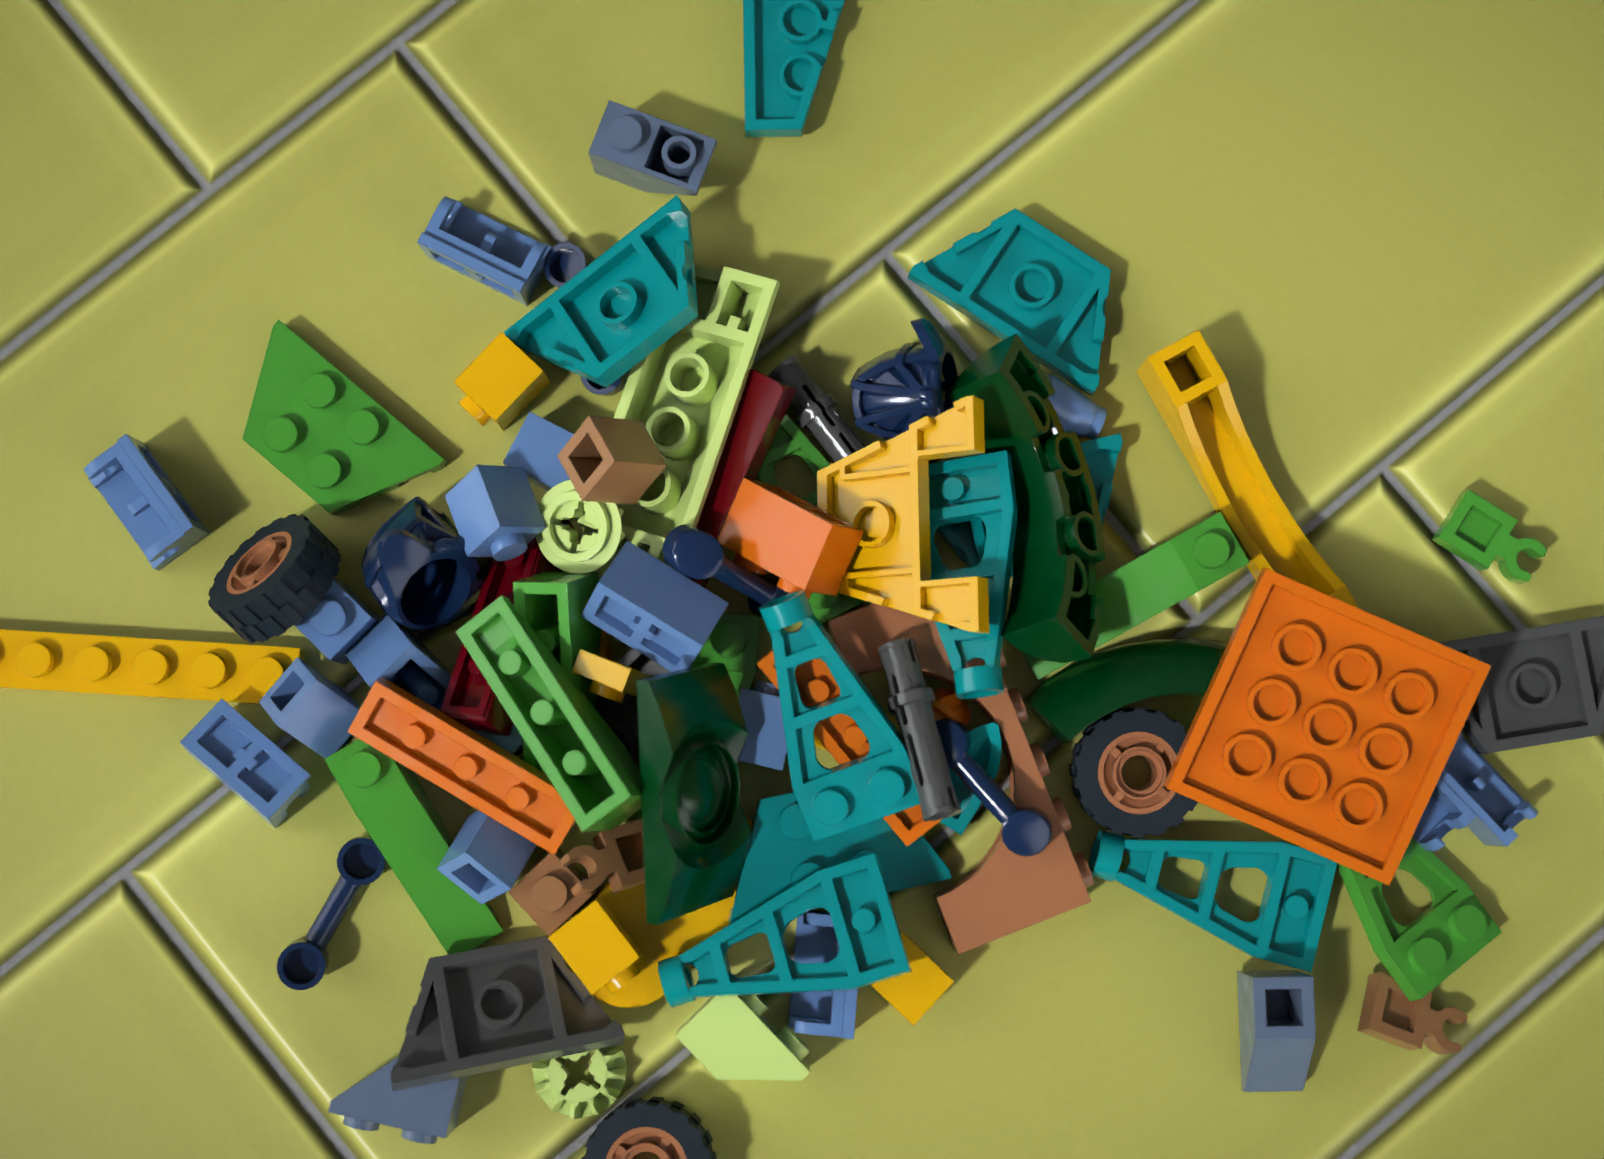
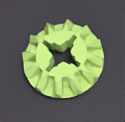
(561, 543)
(585, 1098)

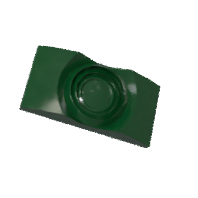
(690, 789)

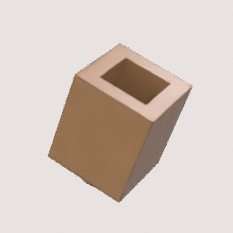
(611, 460)
(548, 895)

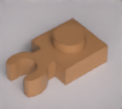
(616, 856)
(1406, 1023)

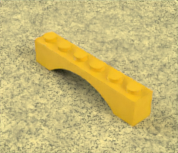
(1209, 431)

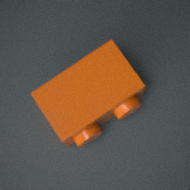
(788, 538)

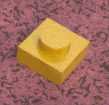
(607, 676)

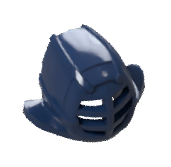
(904, 384)
(425, 562)

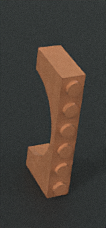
(1004, 888)

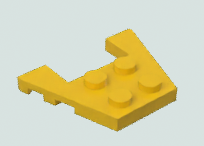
(887, 497)

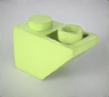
(741, 1044)

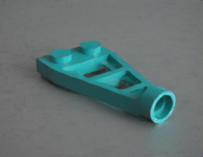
(963, 492)
(855, 790)
(1290, 906)
(863, 926)

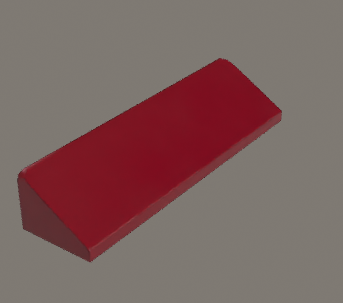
(747, 444)
(468, 694)

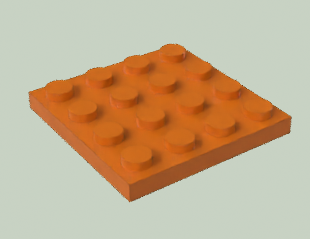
(1326, 726)

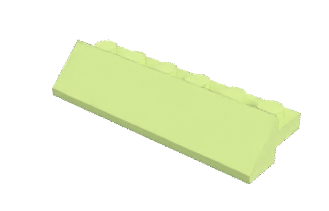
(689, 400)

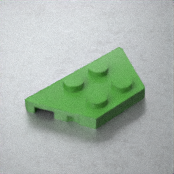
(328, 429)

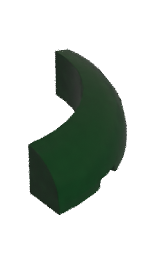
(1058, 519)
(1123, 676)

